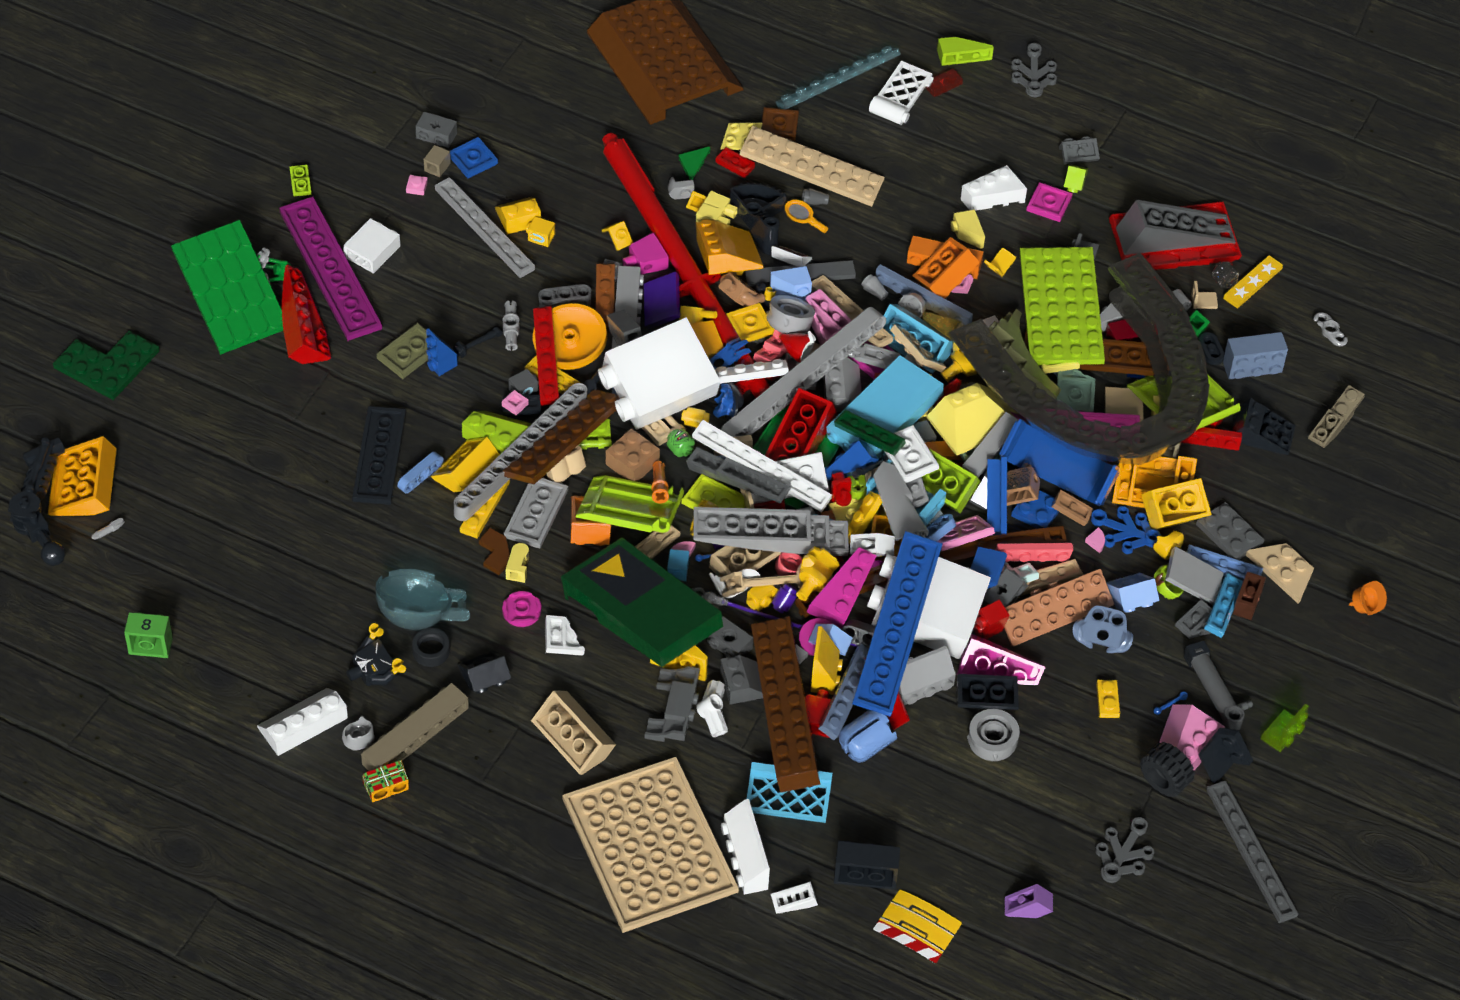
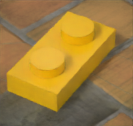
(1108, 699)

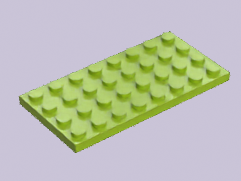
(1061, 305)

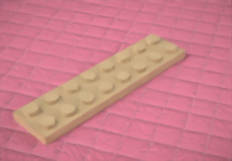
(812, 166)

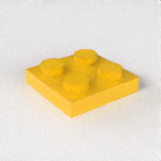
(750, 323)

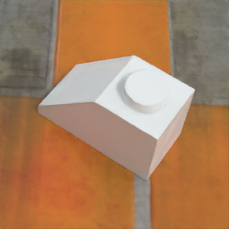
(875, 543)

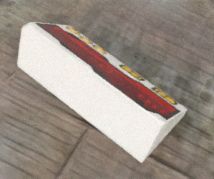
(790, 256)

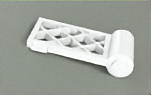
(891, 107)

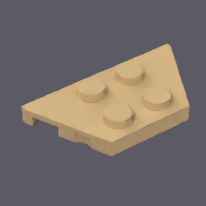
(1284, 568)

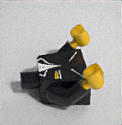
(373, 661)

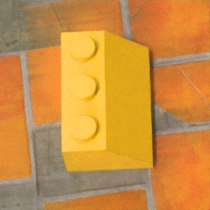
(466, 464)

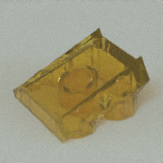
(942, 324)

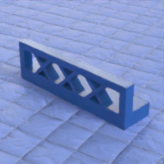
(997, 495)

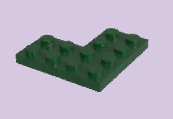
(109, 372)

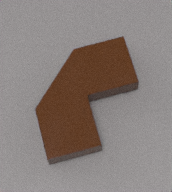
(498, 546)

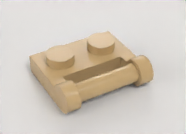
(659, 431)

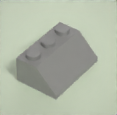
(842, 384)
(927, 675)

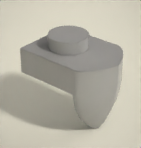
(680, 189)

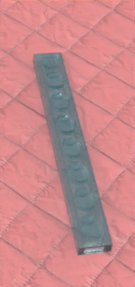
(831, 80)

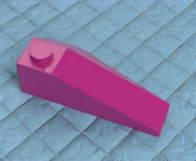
(988, 658)

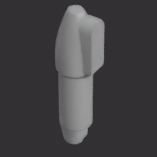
(113, 526)

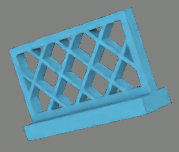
(767, 773)

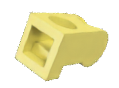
(515, 567)

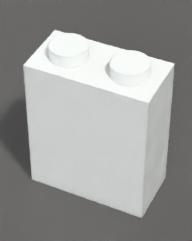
(371, 245)

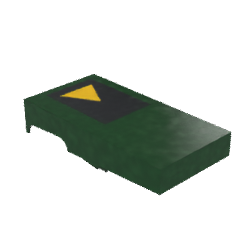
(642, 602)

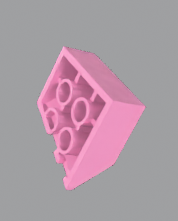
(1189, 731)

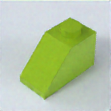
(1075, 178)

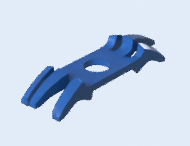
(729, 355)

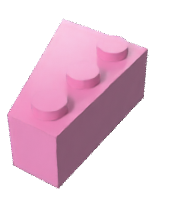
(827, 317)

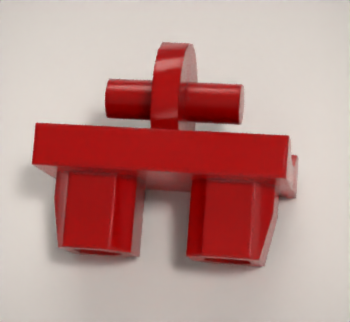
(841, 489)

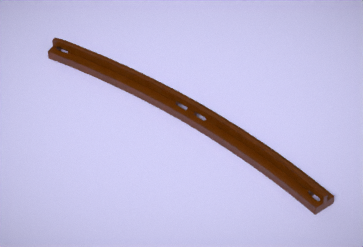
(959, 555)

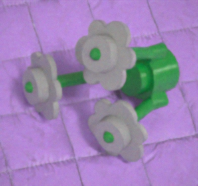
(278, 269)

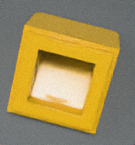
(695, 201)

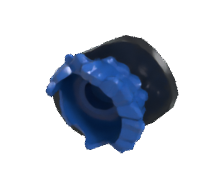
(729, 401)

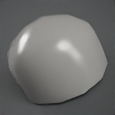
(913, 303)

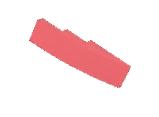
(772, 349)

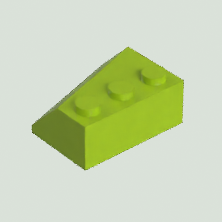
(498, 428)

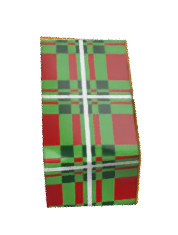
(385, 781)

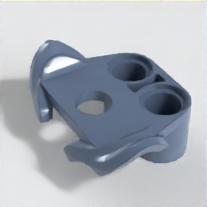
(1119, 637)

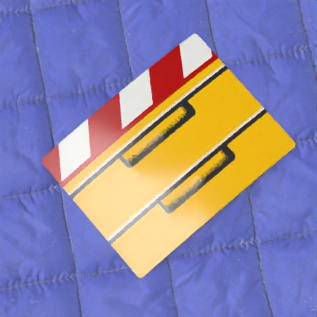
(918, 925)

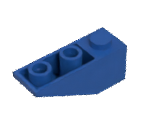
(440, 355)
(855, 457)

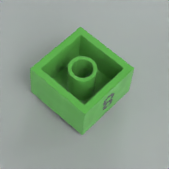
(148, 635)

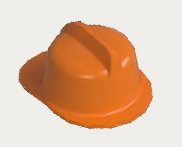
(1369, 598)

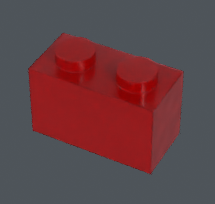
(991, 620)

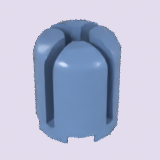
(866, 736)

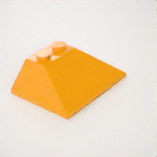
(1148, 476)

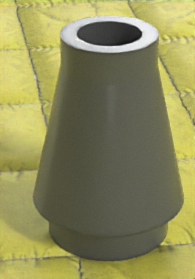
(814, 197)

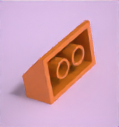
(946, 268)

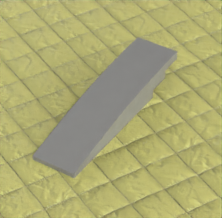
(770, 530)

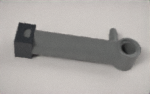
(1198, 657)

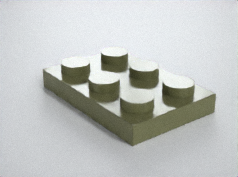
(406, 352)

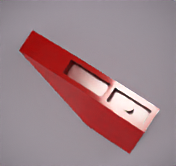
(302, 324)

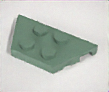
(1076, 390)

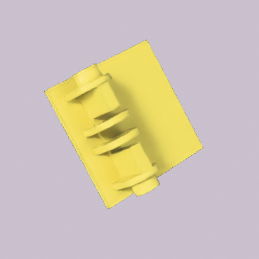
(737, 134)

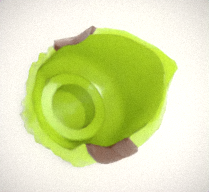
(1164, 587)

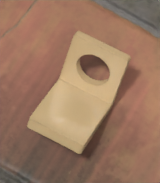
(1203, 300)

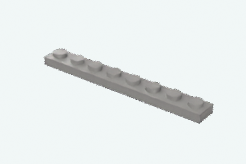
(484, 227)

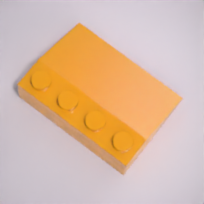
(726, 248)
(83, 479)

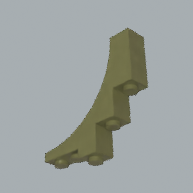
(1009, 335)

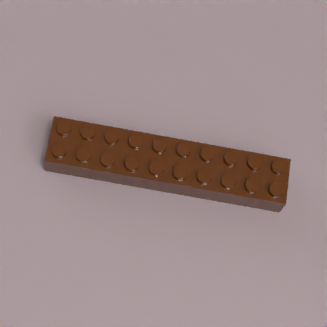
(785, 705)

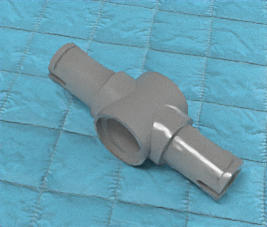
(511, 325)

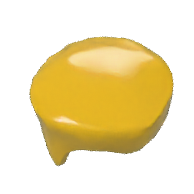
(1165, 544)

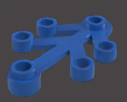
(1127, 531)

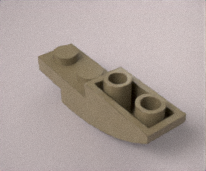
(1337, 417)

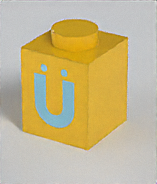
(541, 231)

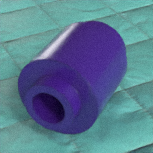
(784, 598)

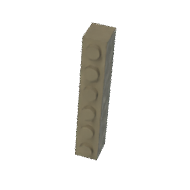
(416, 729)

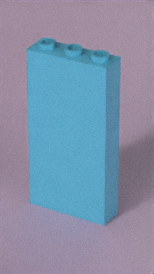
(891, 401)

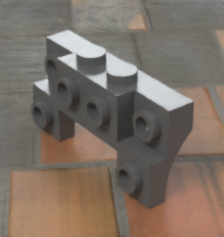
(679, 708)

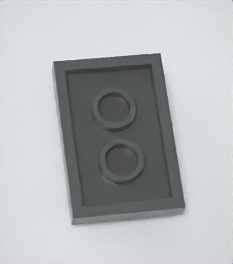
(1230, 531)

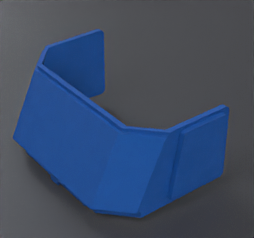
(1053, 462)

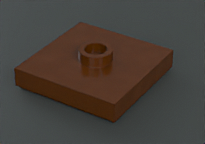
(780, 122)

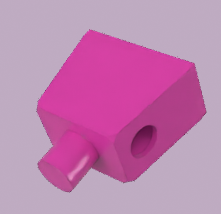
(647, 255)

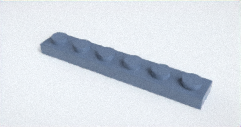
(933, 301)
(842, 700)

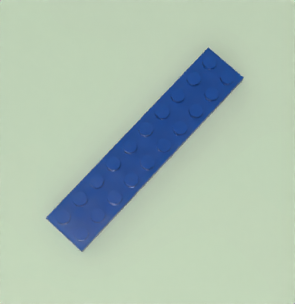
(897, 624)

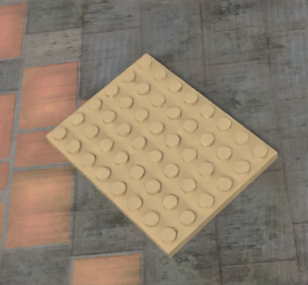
(650, 844)

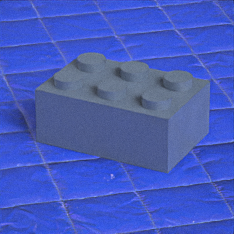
(1255, 355)

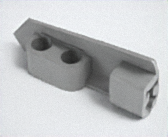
(898, 502)

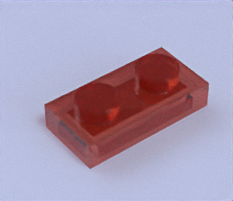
(944, 82)

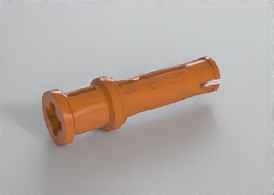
(659, 485)

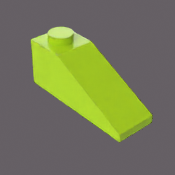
(960, 50)

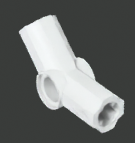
(711, 707)

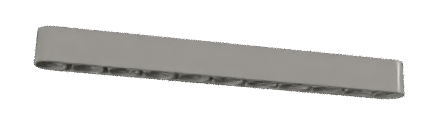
(805, 373)
(493, 477)

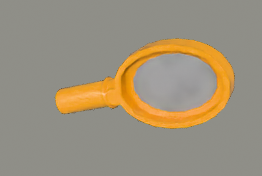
(803, 213)

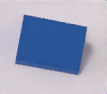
(989, 563)

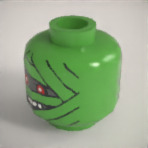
(680, 442)

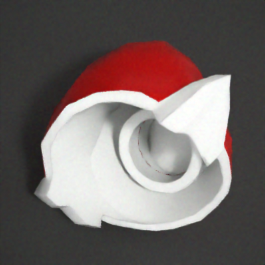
(798, 344)

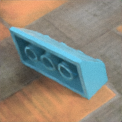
(926, 334)

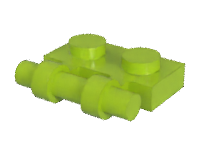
(601, 433)

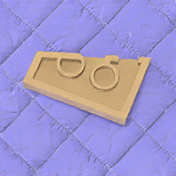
(913, 348)

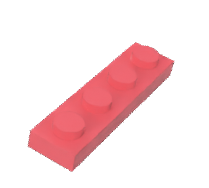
(1036, 551)

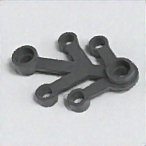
(1034, 87)
(1124, 853)

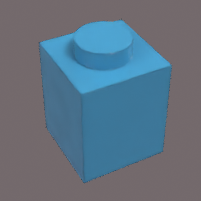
(678, 564)

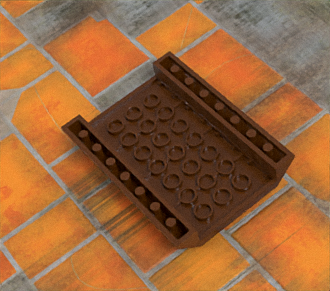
(660, 55)

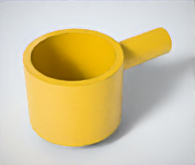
(696, 314)

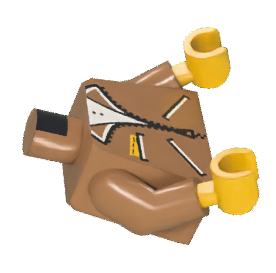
(741, 291)

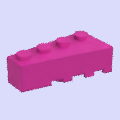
(843, 589)

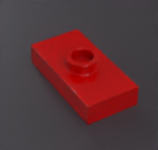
(735, 162)

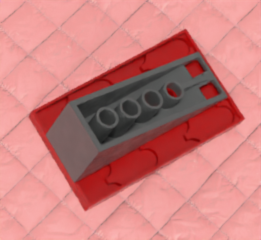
(1176, 235)

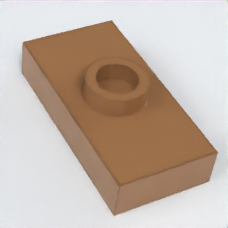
(1072, 507)

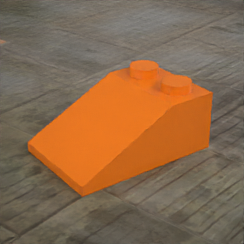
(587, 531)

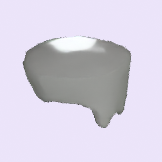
(358, 734)

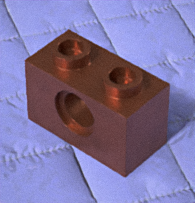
(1249, 595)

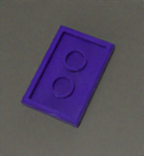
(661, 300)

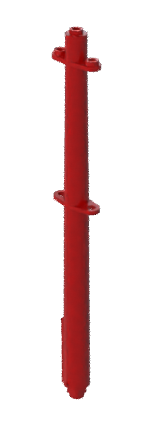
(693, 280)

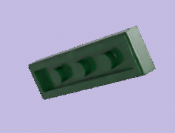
(869, 432)

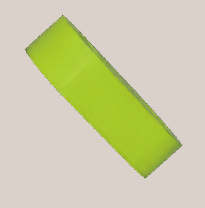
(859, 483)

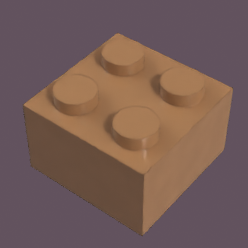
(632, 456)

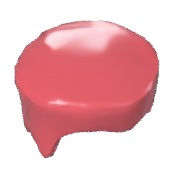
(787, 564)

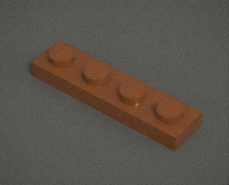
(605, 290)

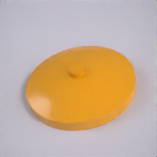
(578, 335)

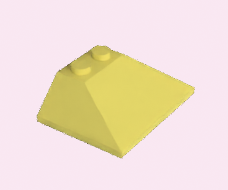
(966, 417)

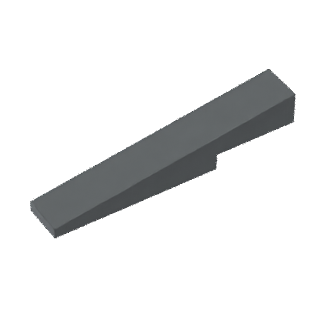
(737, 475)

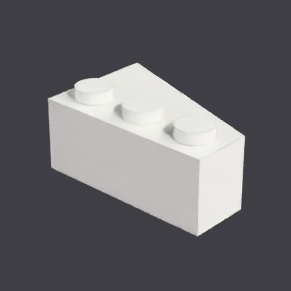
(993, 189)

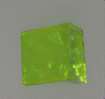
(1284, 728)

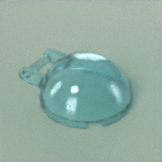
(417, 600)

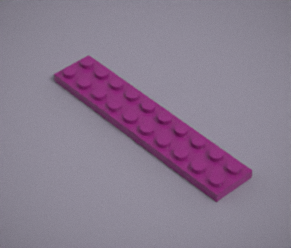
(330, 268)

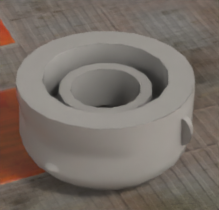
(790, 314)
(996, 723)

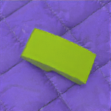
(300, 180)

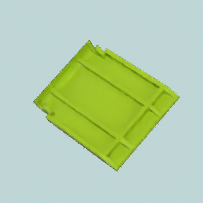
(1218, 405)
(628, 505)

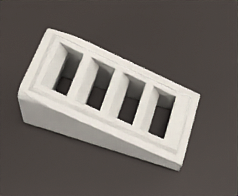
(795, 905)

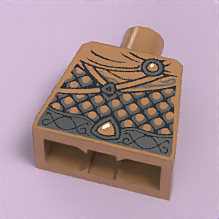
(1022, 485)

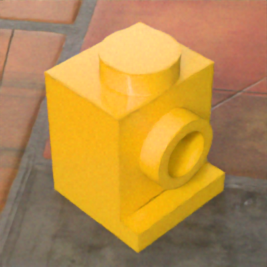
(760, 596)

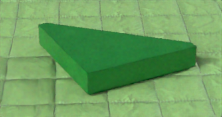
(693, 161)

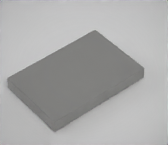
(1193, 575)

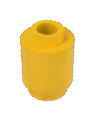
(694, 416)

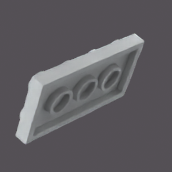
(536, 512)

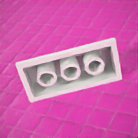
(304, 720)
(746, 848)

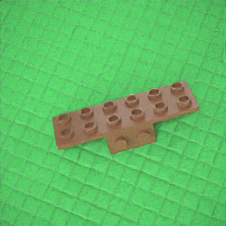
(1056, 606)

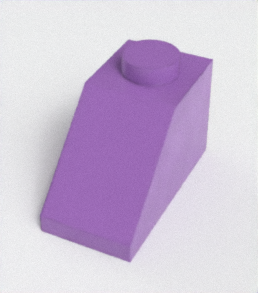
(1029, 902)

